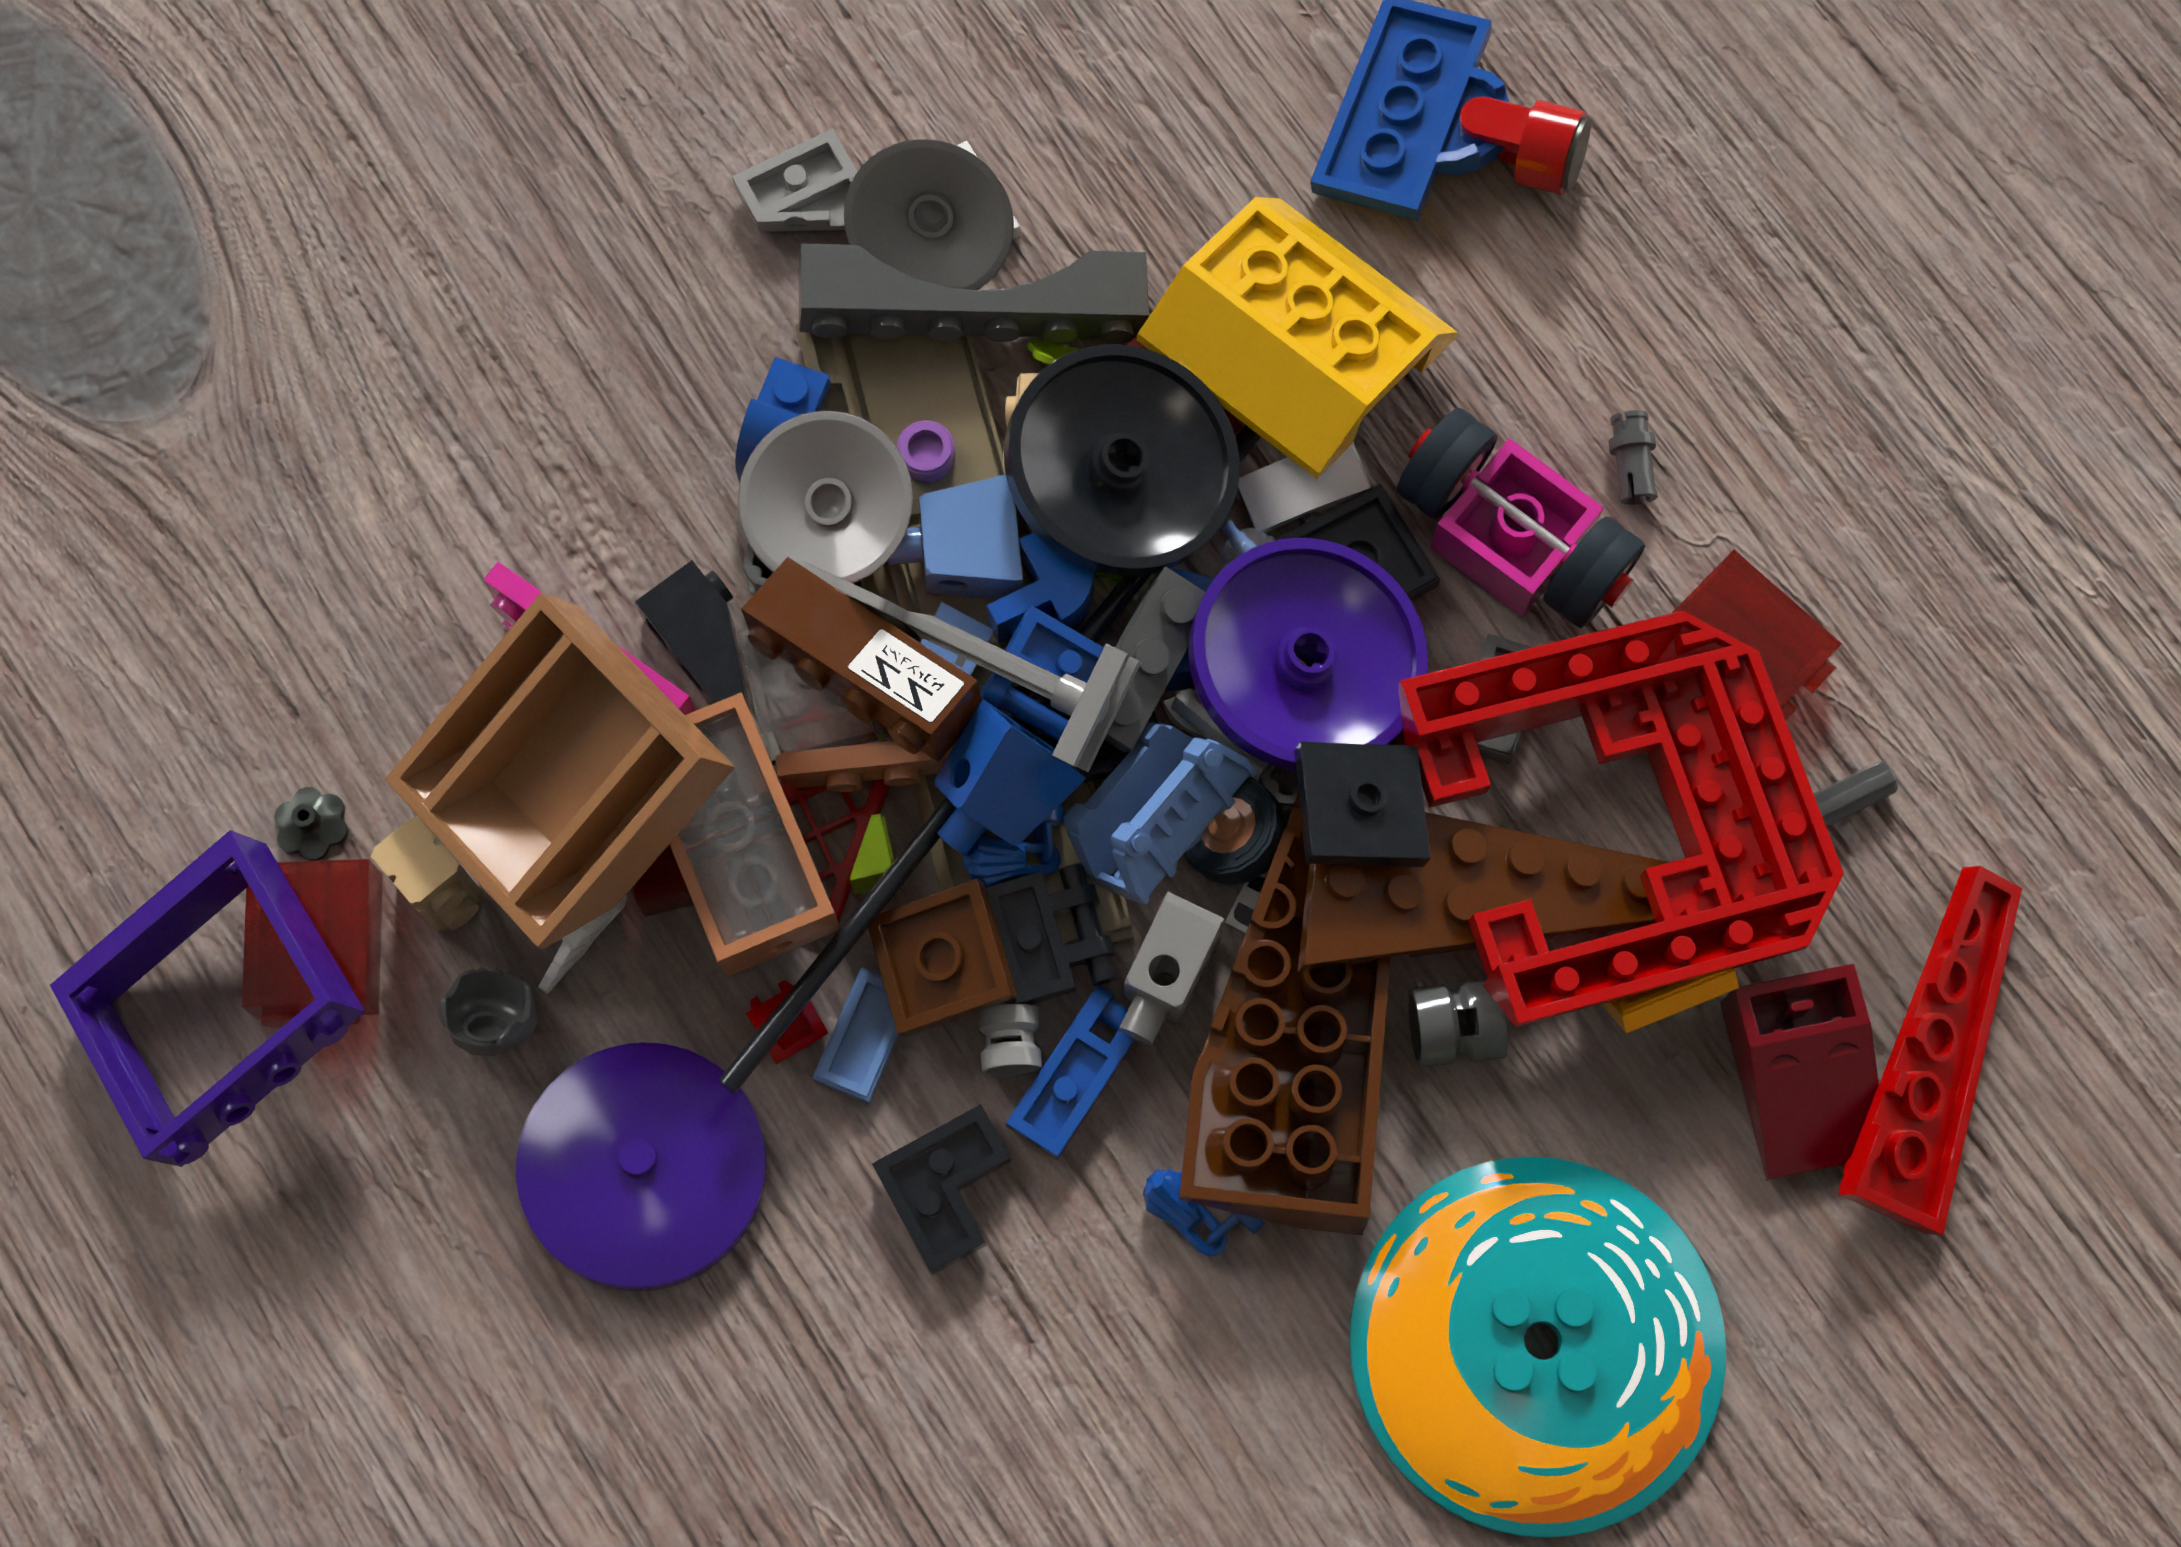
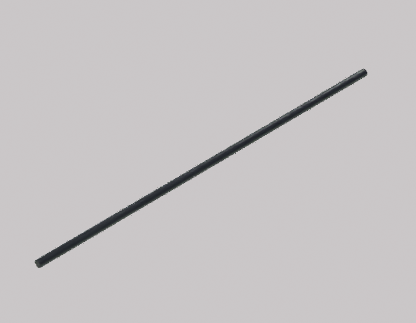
(906, 862)

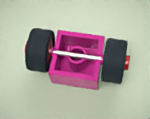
(1517, 522)

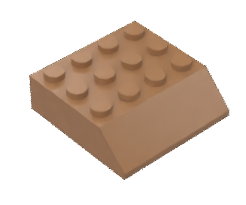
(558, 772)

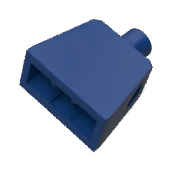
(1001, 781)

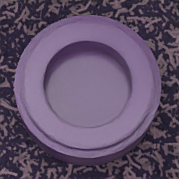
(927, 450)

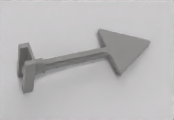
(1089, 704)

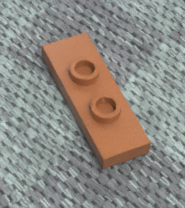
(847, 766)

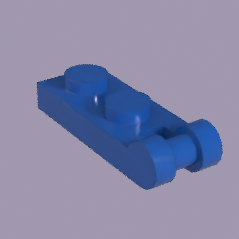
(1072, 1077)

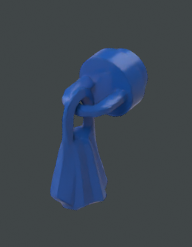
(997, 860)
(1162, 1200)

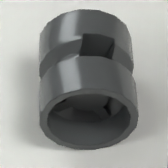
(1436, 1024)

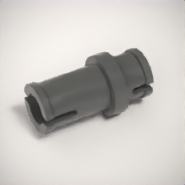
(1633, 449)

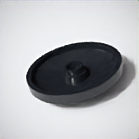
(1121, 460)

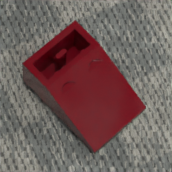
(1803, 1066)

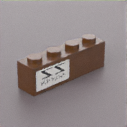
(861, 660)

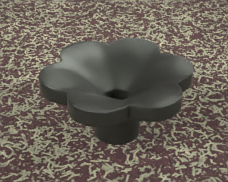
(319, 831)

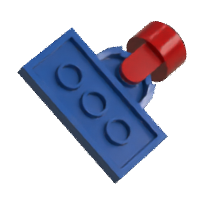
(1430, 110)

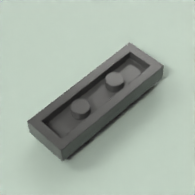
(1159, 640)

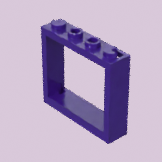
(149, 937)

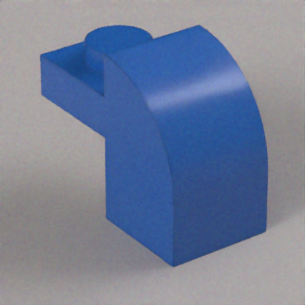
(784, 395)
(1056, 589)

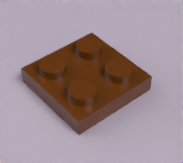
(941, 958)

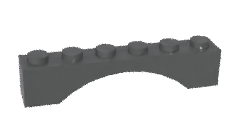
(855, 292)

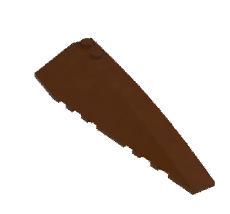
(1289, 1072)

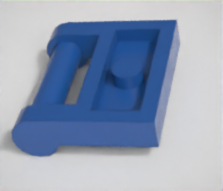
(1050, 647)

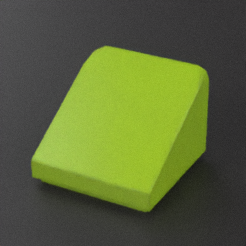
(873, 857)

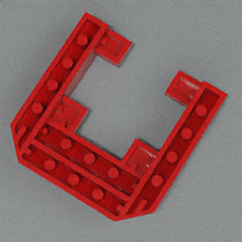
(1729, 775)

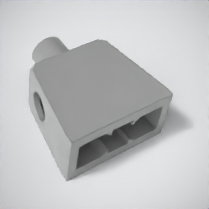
(1178, 946)

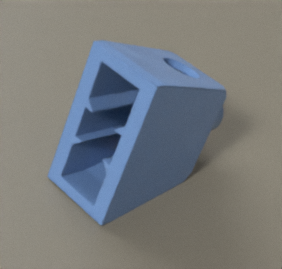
(966, 541)

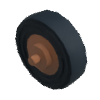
(1240, 839)

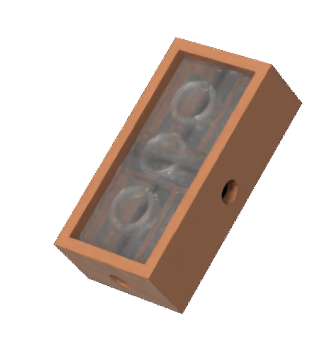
(747, 853)

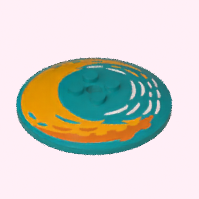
(1520, 1436)

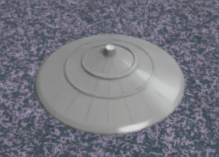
(931, 213)
(826, 495)

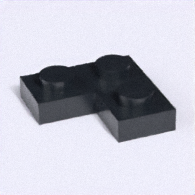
(926, 1182)

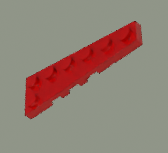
(1926, 1095)

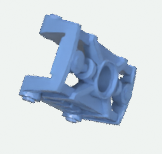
(1154, 809)

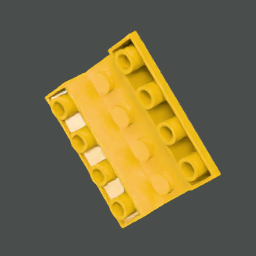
(1292, 331)

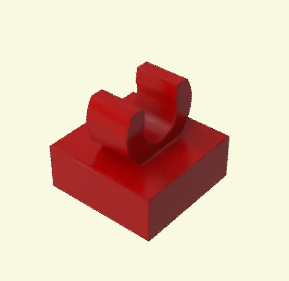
(800, 1034)

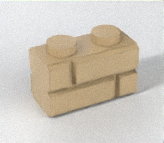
(428, 875)

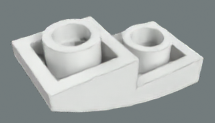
(1288, 492)

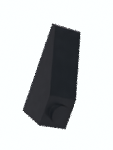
(697, 630)

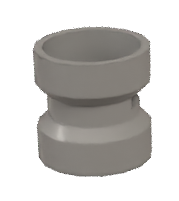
(1010, 1040)

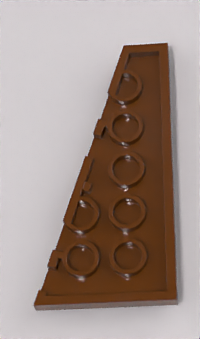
(1473, 868)

